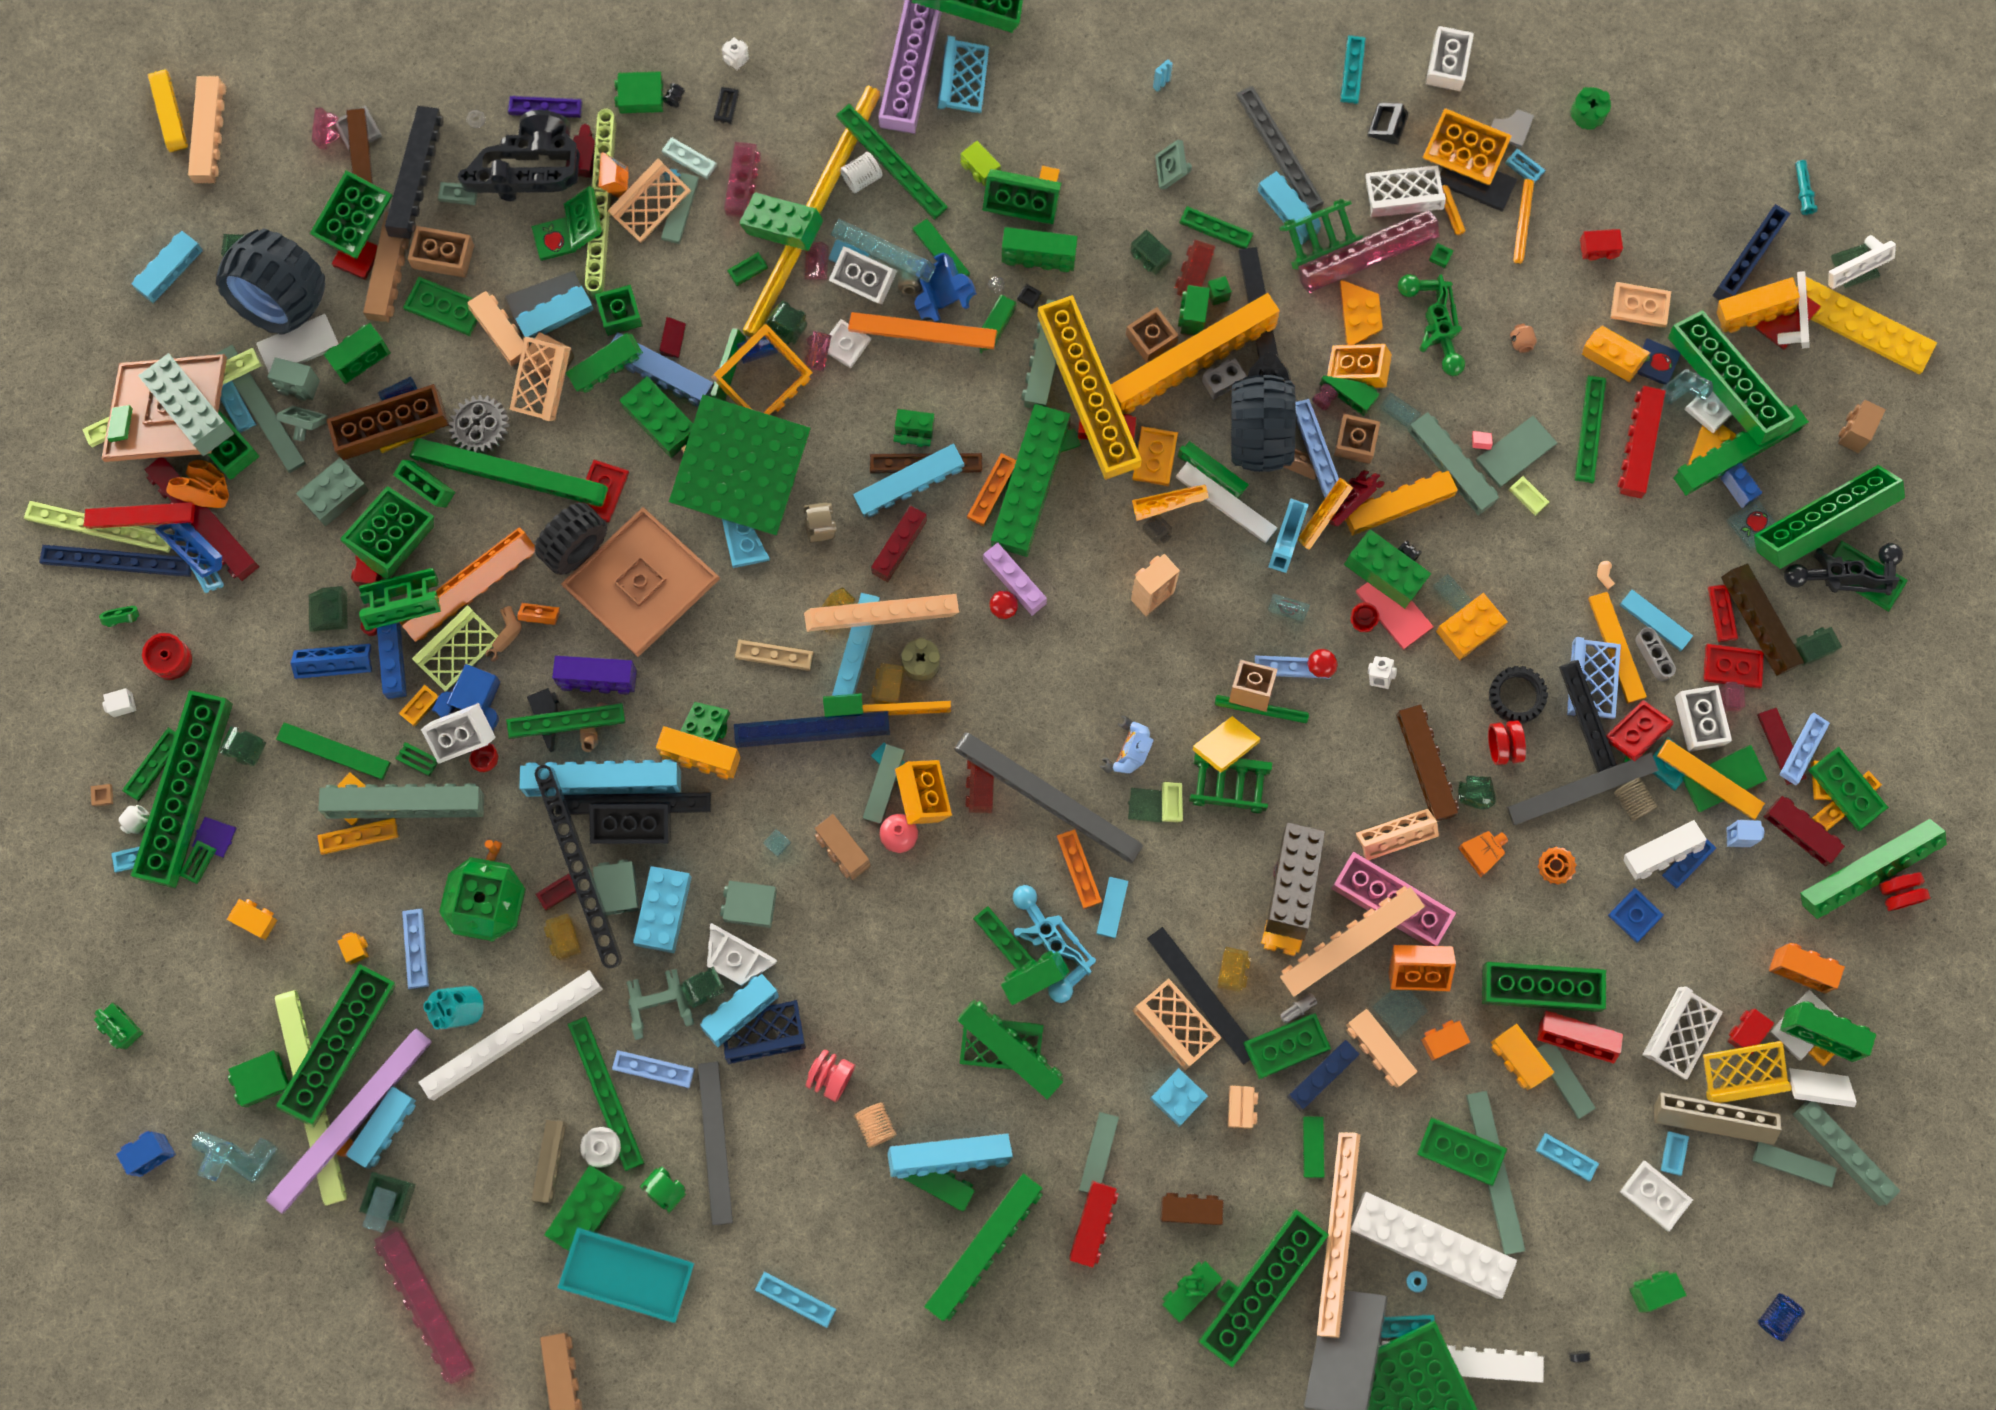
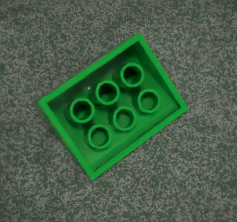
(350, 214)
(388, 532)

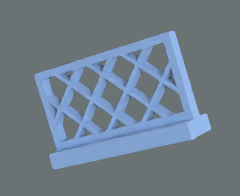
(1579, 653)

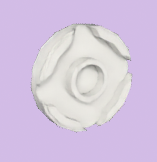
(600, 1147)

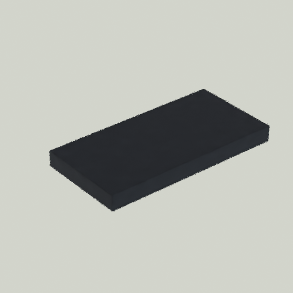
(1493, 196)

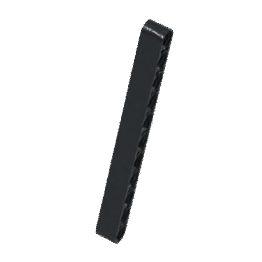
(570, 859)

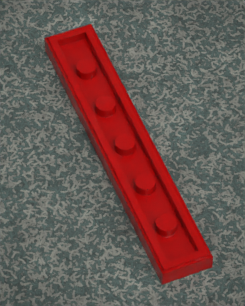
(139, 515)

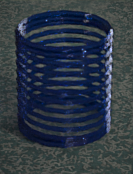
(1784, 1309)

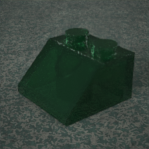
(328, 609)

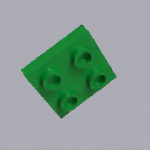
(706, 722)

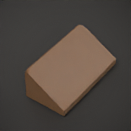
(1302, 465)

